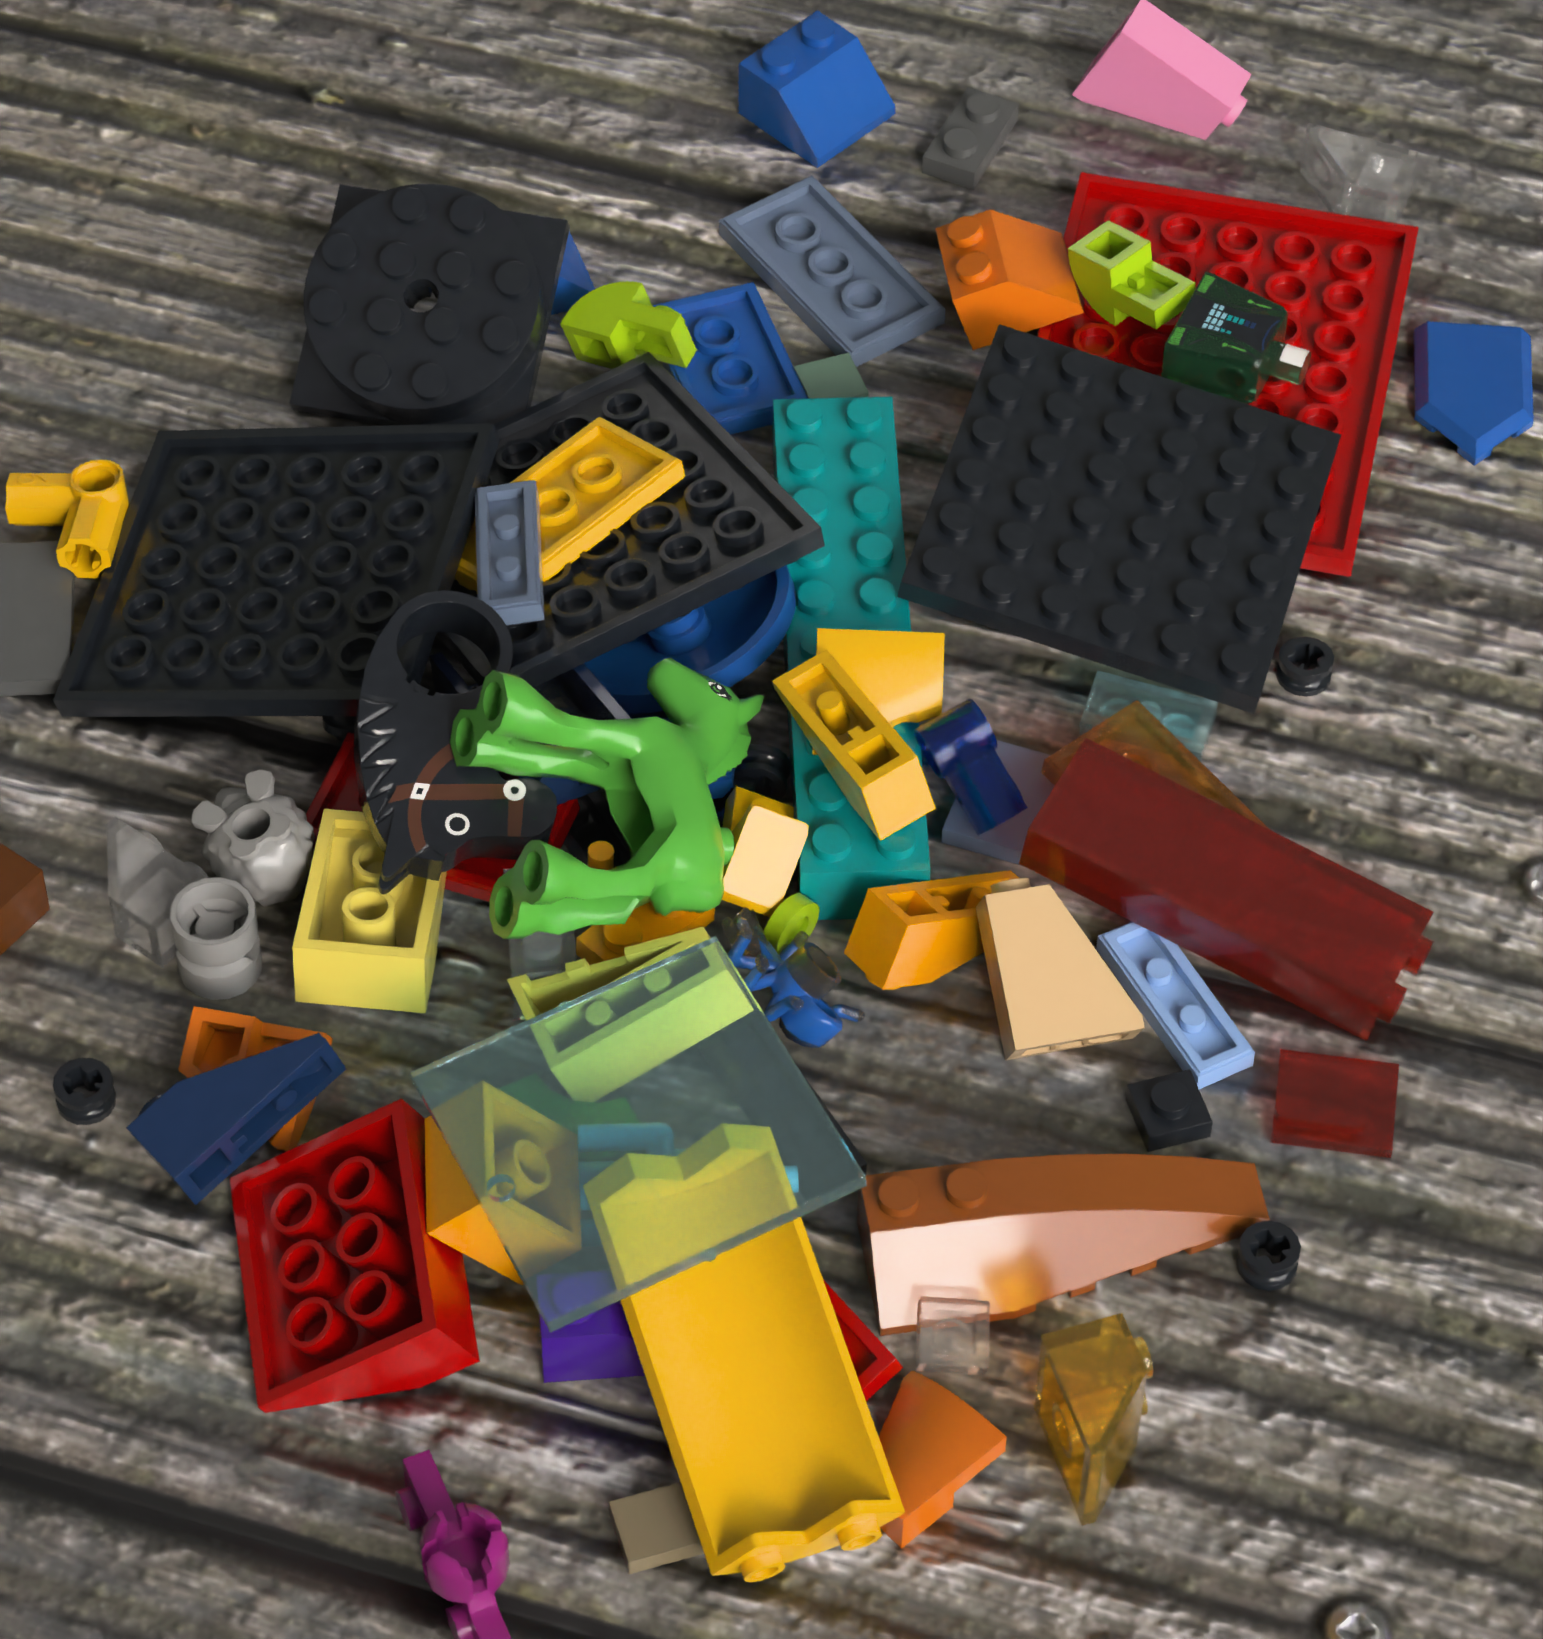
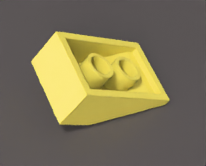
(351, 938)

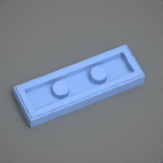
(1176, 1003)

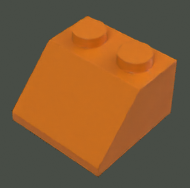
(1006, 274)

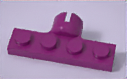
(460, 1550)

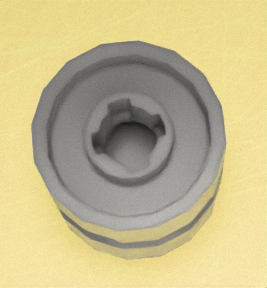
(216, 938)

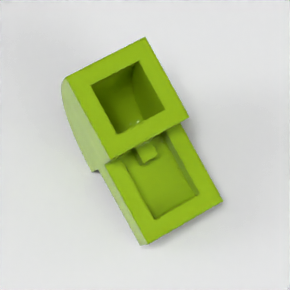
(1122, 279)
(620, 323)

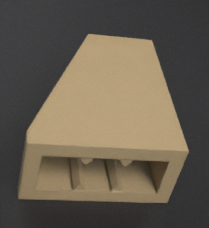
(1047, 975)

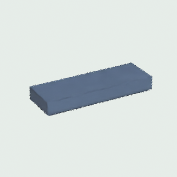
(510, 551)

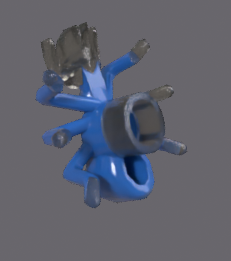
(797, 978)

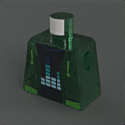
(1231, 343)

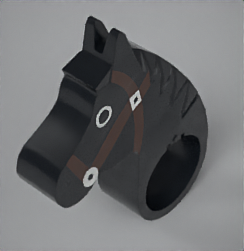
(408, 783)

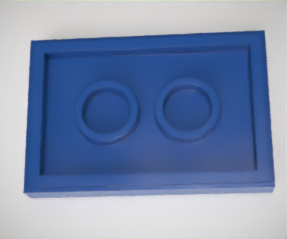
(737, 358)

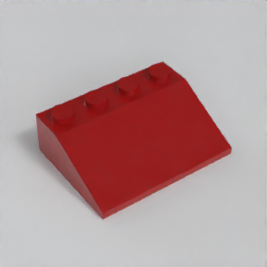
(341, 1270)

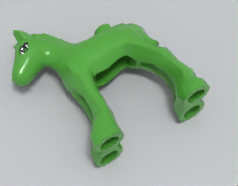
(654, 789)

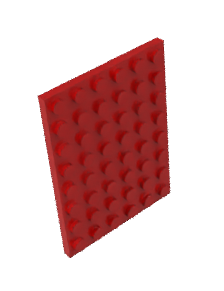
(1330, 272)

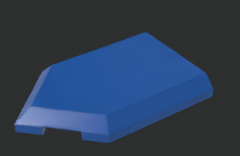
(1473, 384)

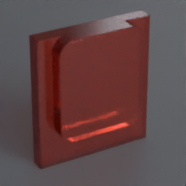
(1335, 1103)

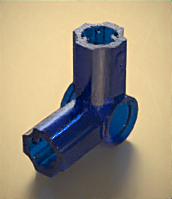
(962, 751)

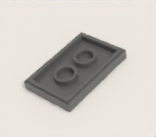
(34, 618)

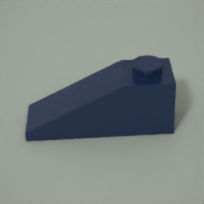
(224, 1115)

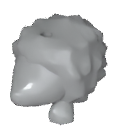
(257, 839)

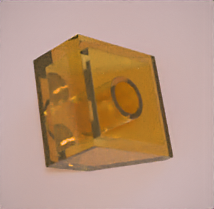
(1092, 1405)

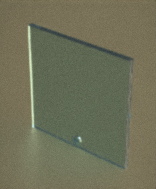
(636, 1132)

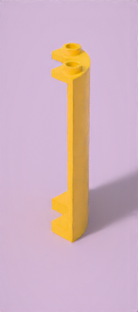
(762, 1407)

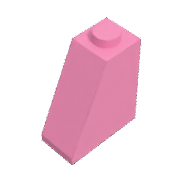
(1164, 76)

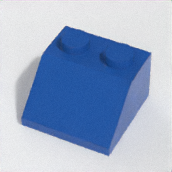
(813, 89)

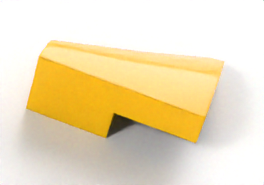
(893, 669)

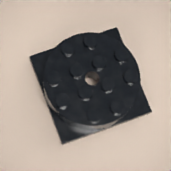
(453, 364)

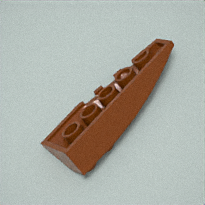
(1041, 1226)

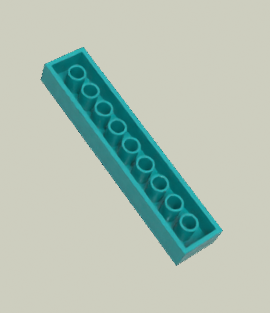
(844, 472)

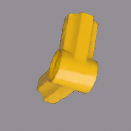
(85, 502)

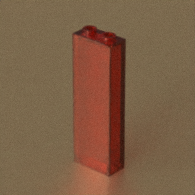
(1228, 889)

